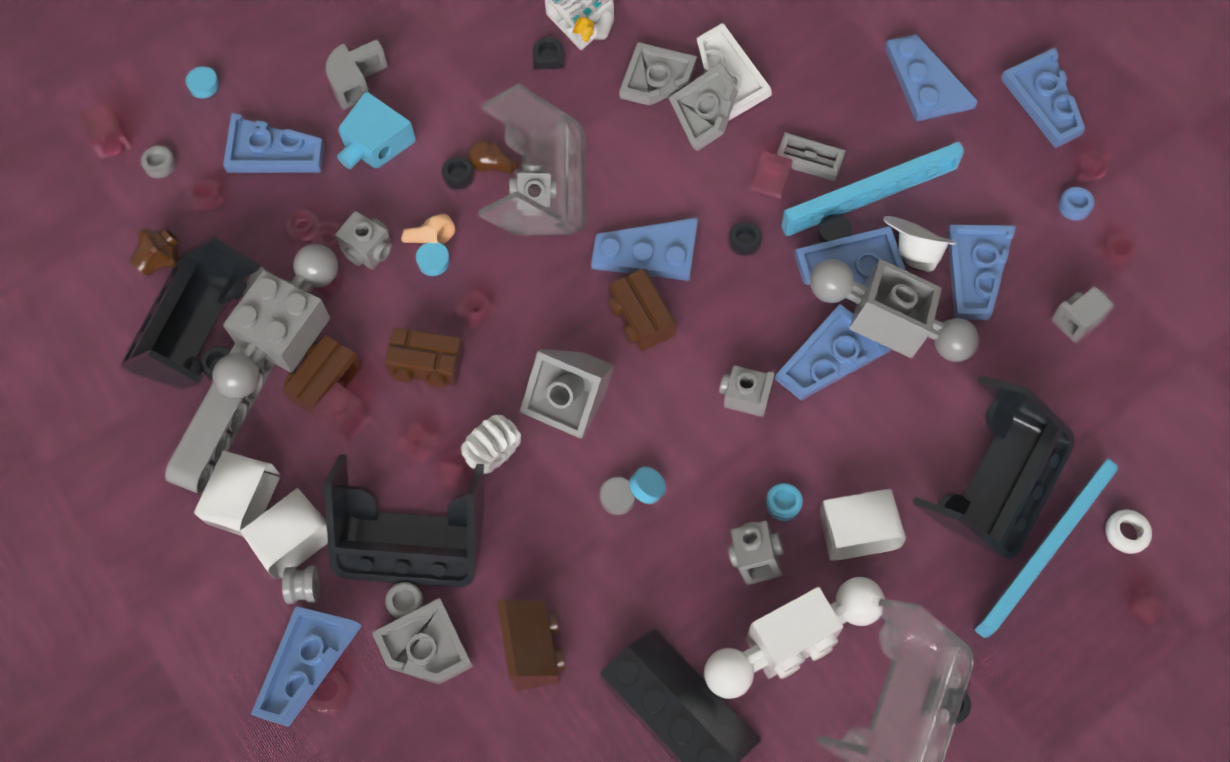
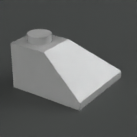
(566, 389)

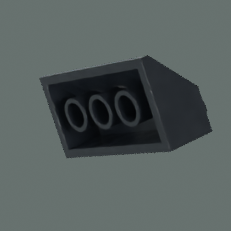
(676, 704)

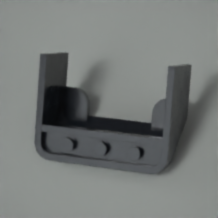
(186, 312)
(1014, 474)
(399, 545)

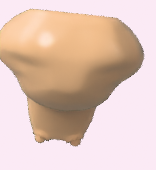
(434, 230)

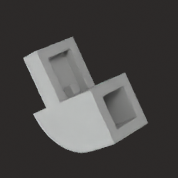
(349, 69)

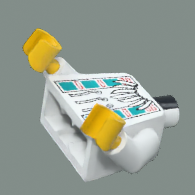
(582, 19)

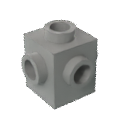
(534, 175)
(364, 240)
(756, 552)

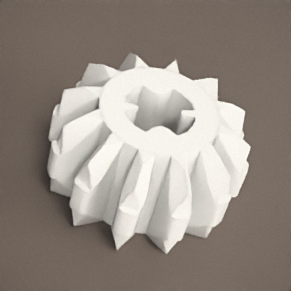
(491, 443)

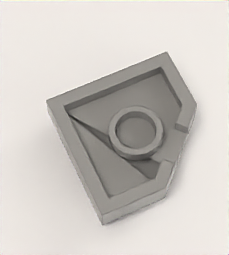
(656, 74)
(705, 106)
(423, 645)

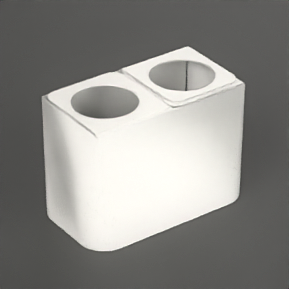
(236, 492)
(861, 524)
(286, 533)

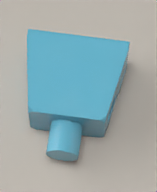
(373, 133)

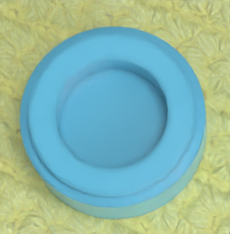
(202, 82)
(432, 259)
(647, 485)
(784, 501)

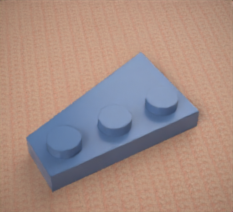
(926, 80)
(1045, 97)
(265, 149)
(660, 249)
(857, 251)
(977, 267)
(828, 356)
(302, 662)

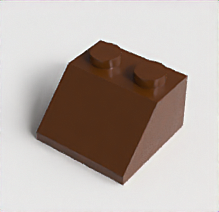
(529, 643)

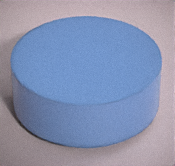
(1076, 203)

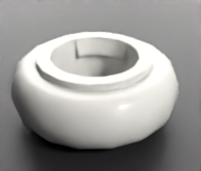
(1138, 521)

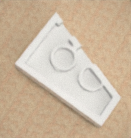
(720, 46)

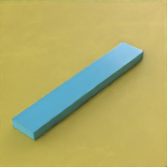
(872, 188)
(1046, 549)

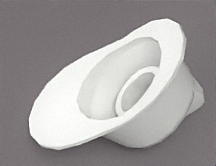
(918, 245)

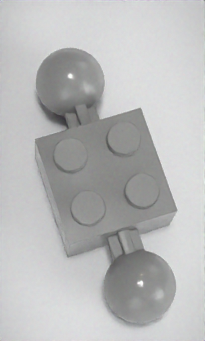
(895, 309)
(276, 321)

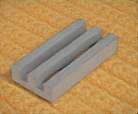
(809, 161)

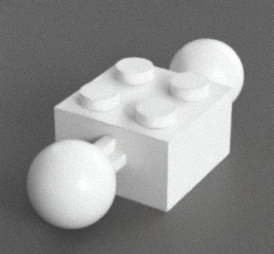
(791, 635)

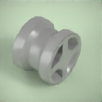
(301, 585)

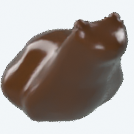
(489, 156)

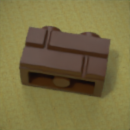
(641, 310)
(424, 357)
(323, 367)

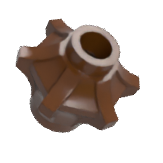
(155, 251)

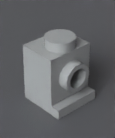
(1082, 313)
(746, 400)

